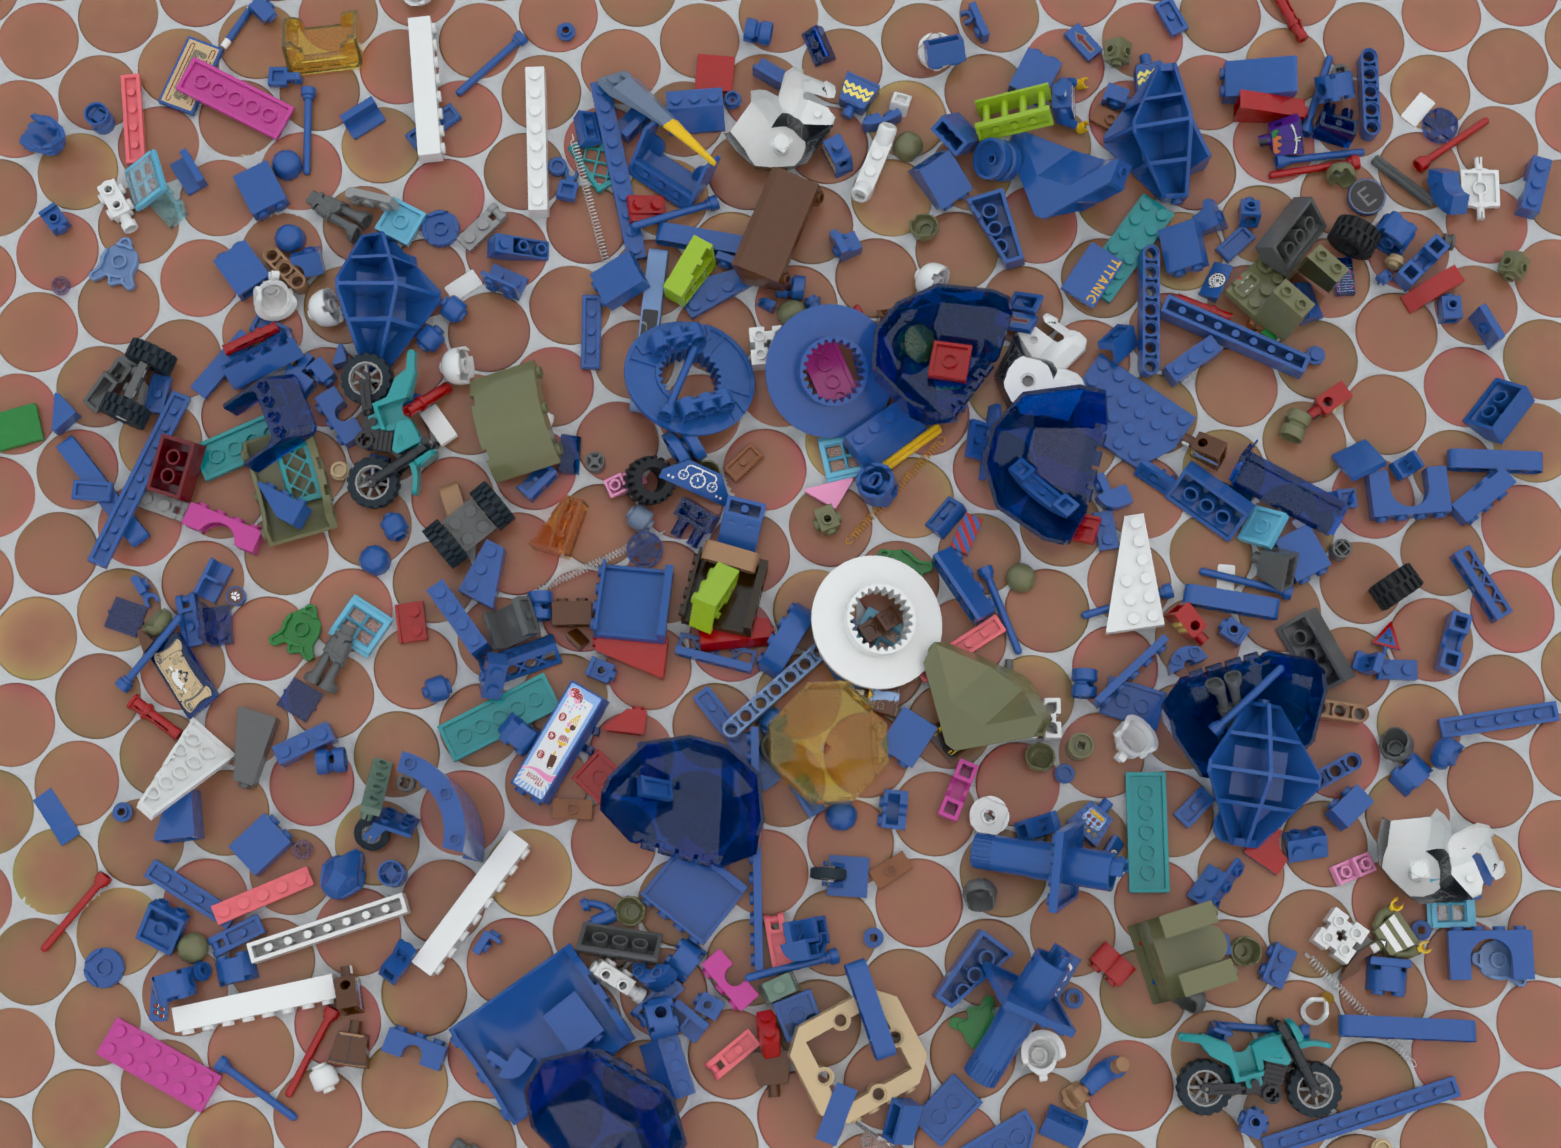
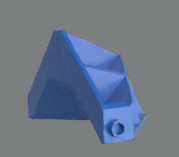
(1157, 135)
(1065, 179)
(383, 297)
(1260, 774)

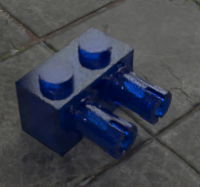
(1335, 128)
(697, 515)

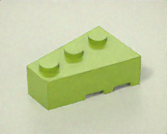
(690, 271)
(712, 595)

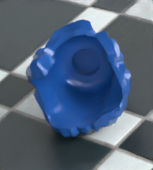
(44, 136)

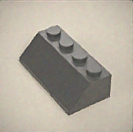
(1291, 235)
(1311, 638)
(619, 943)

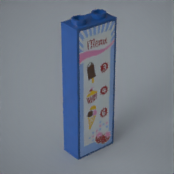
(559, 743)

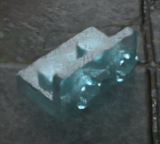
(169, 209)

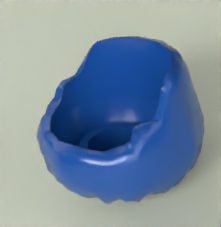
(1445, 752)

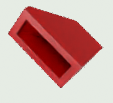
(629, 722)

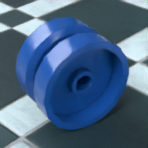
(997, 159)
(681, 447)

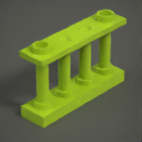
(1017, 122)

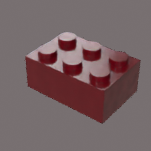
(176, 467)

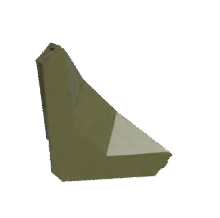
(981, 700)

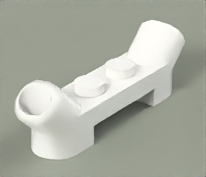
(874, 163)

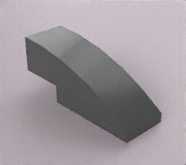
(110, 380)

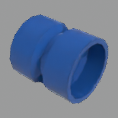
(758, 32)
(99, 118)
(797, 289)
(541, 604)
(1084, 683)
(324, 762)
(392, 873)

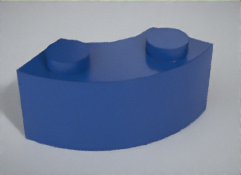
(1447, 191)

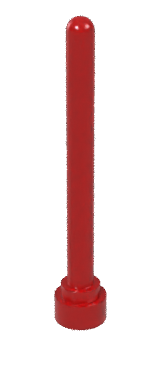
(1353, 159)
(1422, 162)
(101, 880)
(329, 1016)

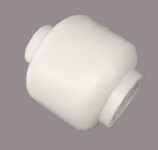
(324, 1077)

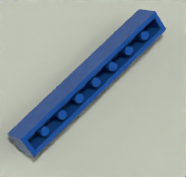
(1234, 336)

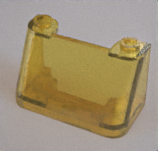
(322, 47)

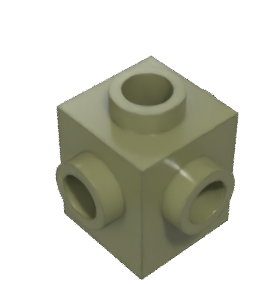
(1117, 52)
(1513, 266)
(824, 514)

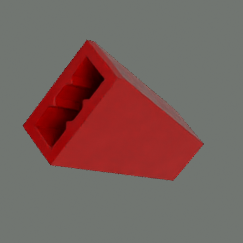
(1265, 107)
(723, 641)
(642, 656)

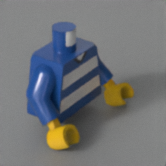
(1064, 102)

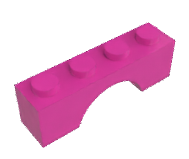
(202, 519)

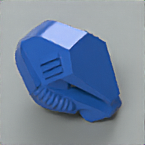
(343, 875)

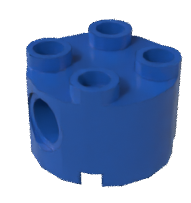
(1334, 87)
(1395, 233)
(877, 485)
(174, 985)
(659, 1017)

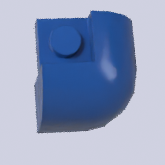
(805, 938)

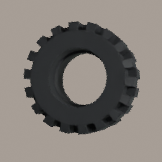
(1354, 237)
(634, 481)
(1395, 586)

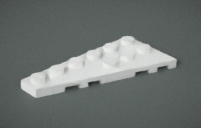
(1135, 590)
(188, 765)

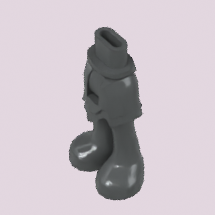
(333, 211)
(337, 650)
(1217, 687)

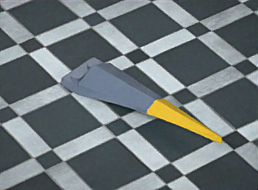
(639, 97)

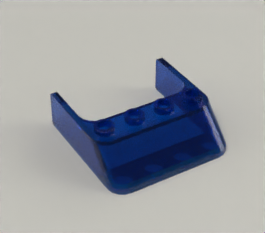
(285, 414)

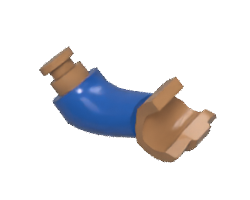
(1095, 1079)

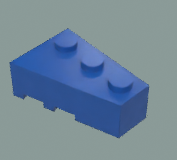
(1482, 495)
(485, 576)

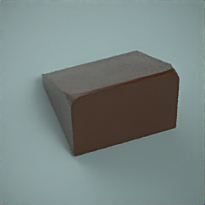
(577, 639)
(145, 640)

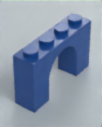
(1384, 507)
(459, 619)
(1516, 941)

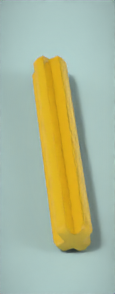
(913, 446)

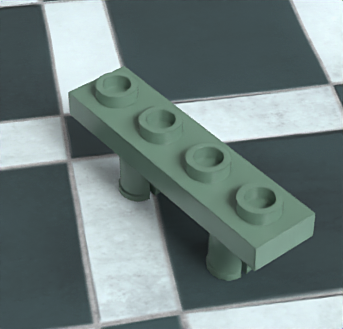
(375, 788)

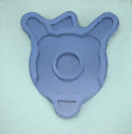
(118, 264)
(1494, 962)

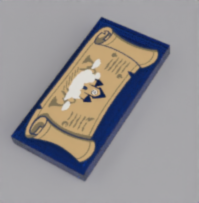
(184, 675)

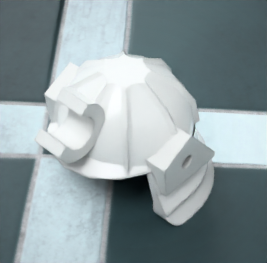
(274, 299)
(1134, 739)
(1042, 1052)

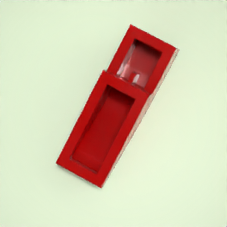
(1432, 289)

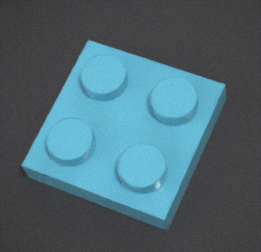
(403, 224)
(1263, 527)

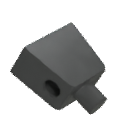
(1276, 567)

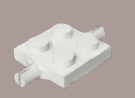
(1482, 187)

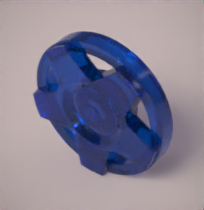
(1440, 125)
(644, 549)

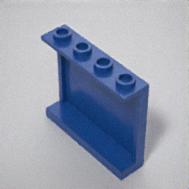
(632, 603)
(693, 896)

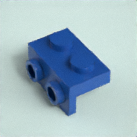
(1305, 844)

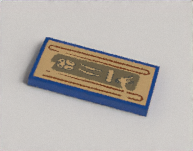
(192, 48)

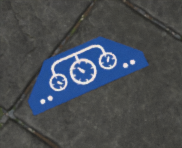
(697, 480)

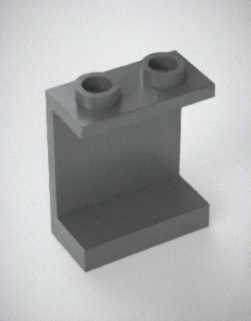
(512, 623)

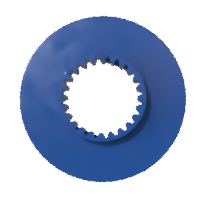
(716, 351)
(786, 365)

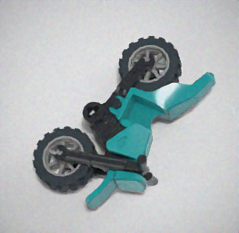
(387, 429)
(1258, 1070)

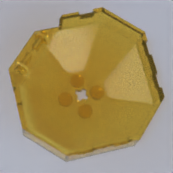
(845, 721)

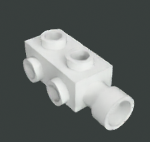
(113, 195)
(615, 976)

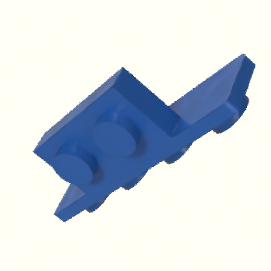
(977, 436)
(1215, 883)

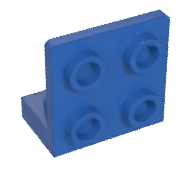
(504, 281)

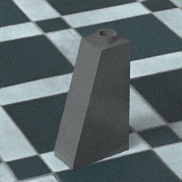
(253, 742)

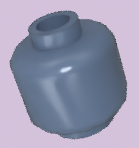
(640, 518)

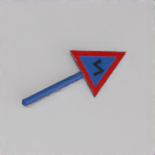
(1386, 639)

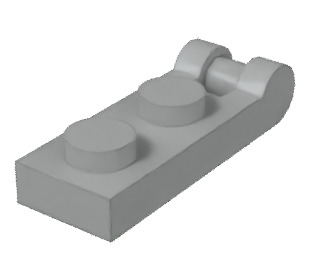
(371, 199)
(482, 228)
(163, 505)

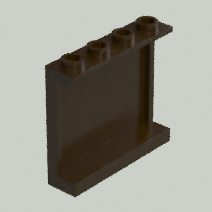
(742, 607)

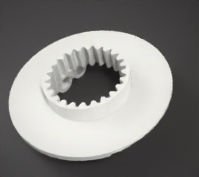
(846, 652)

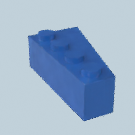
(997, 224)

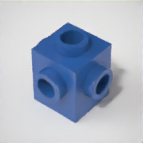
(1245, 1122)

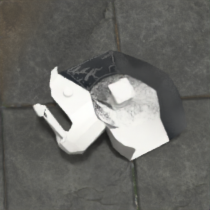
(785, 127)
(1039, 362)
(1427, 849)

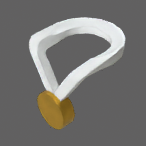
(1327, 998)

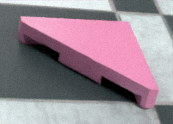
(830, 492)

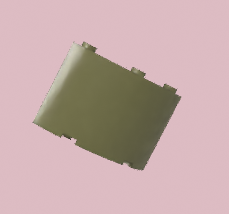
(514, 421)
(323, 513)

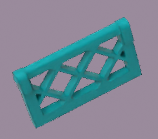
(599, 188)
(308, 460)

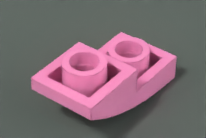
(615, 484)
(1352, 868)

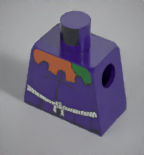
(1284, 136)

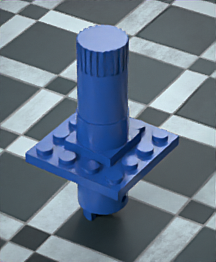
(1060, 863)
(1024, 1003)

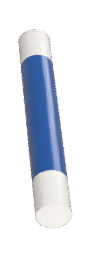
(236, 28)

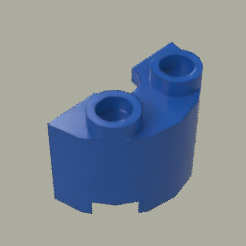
(1186, 654)
(518, 733)
(1410, 775)
(894, 809)
(685, 958)
(235, 969)
(656, 978)
(1386, 979)

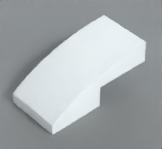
(438, 425)

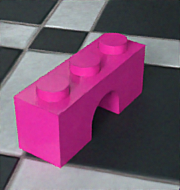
(957, 790)
(716, 968)

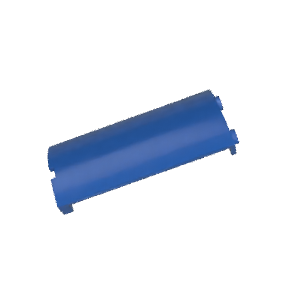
(460, 815)
(516, 1020)

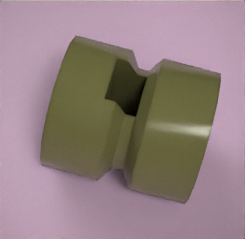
(1293, 429)
(1079, 746)

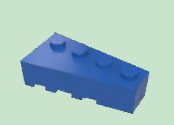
(262, 359)
(967, 969)

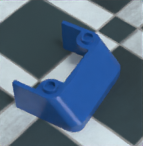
(664, 174)

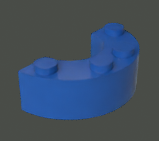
(785, 640)

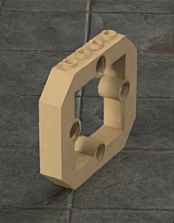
(808, 1069)

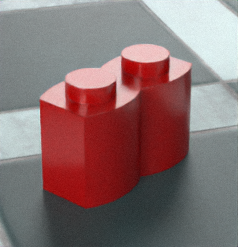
(1111, 964)
(768, 1034)

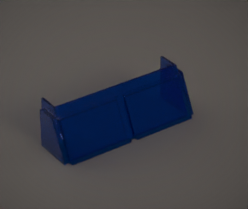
(1289, 492)

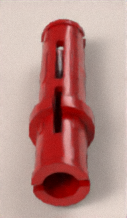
(1294, 23)
(1213, 309)
(259, 334)
(422, 402)

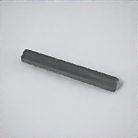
(1402, 180)

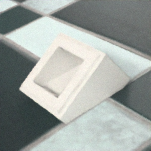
(901, 102)

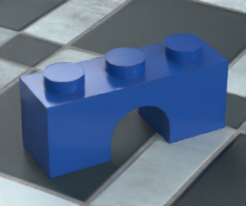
(1536, 179)
(1421, 262)
(1192, 359)
(330, 404)
(1449, 651)
(305, 742)
(399, 1040)

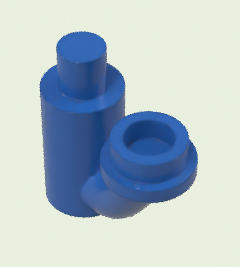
(604, 918)

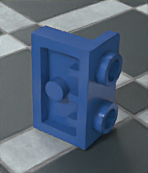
(1277, 965)

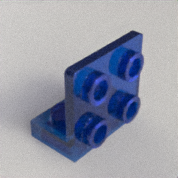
(215, 625)

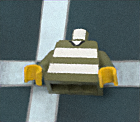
(1394, 935)

